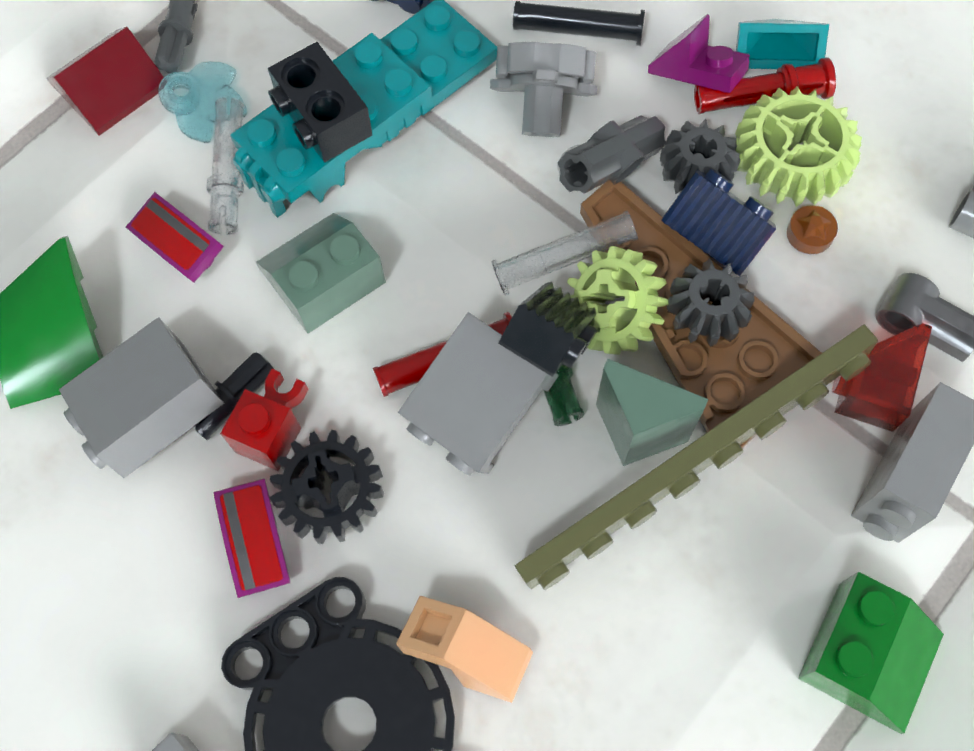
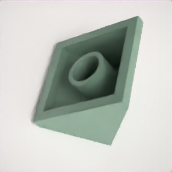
(645, 412)

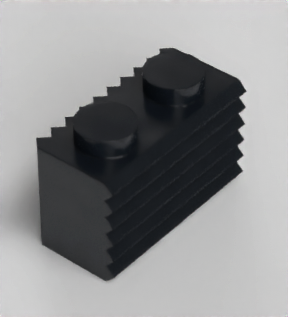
(550, 329)

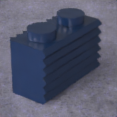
(720, 221)

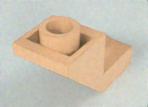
(468, 645)

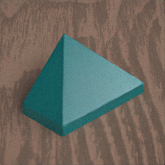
(782, 42)

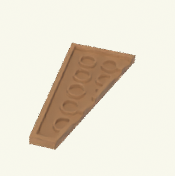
(727, 372)

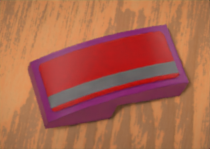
(174, 237)
(251, 538)

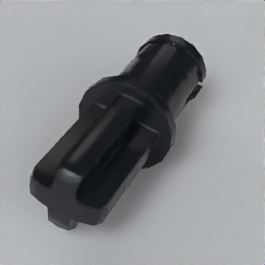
(247, 376)

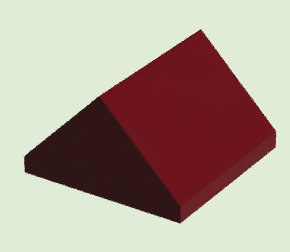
(108, 80)

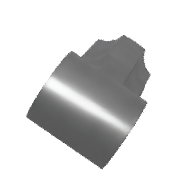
(917, 301)

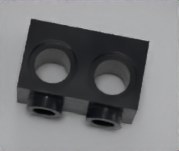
(312, 94)

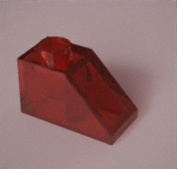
(887, 387)

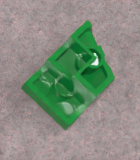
(45, 328)

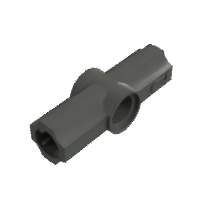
(611, 153)

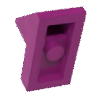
(697, 63)

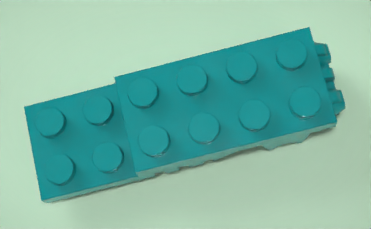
(396, 80)

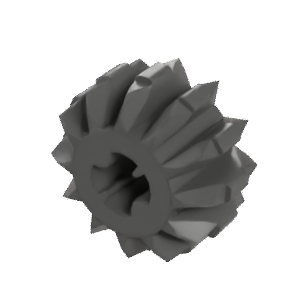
(698, 149)
(727, 311)

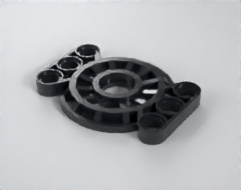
(333, 668)

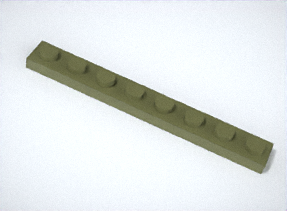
(680, 472)

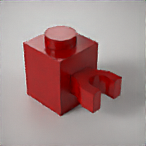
(265, 425)

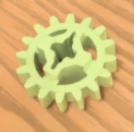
(610, 278)

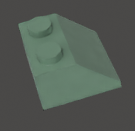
(323, 270)

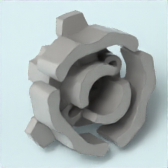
(544, 75)

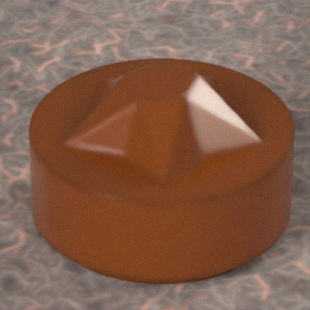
(812, 229)

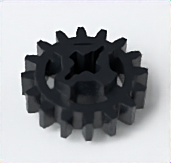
(307, 489)

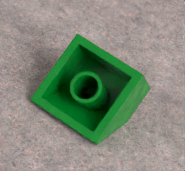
(873, 651)

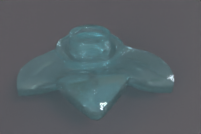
(196, 110)

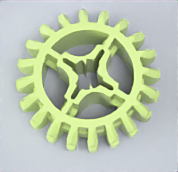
(809, 169)

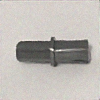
(175, 34)

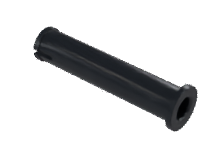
(578, 21)

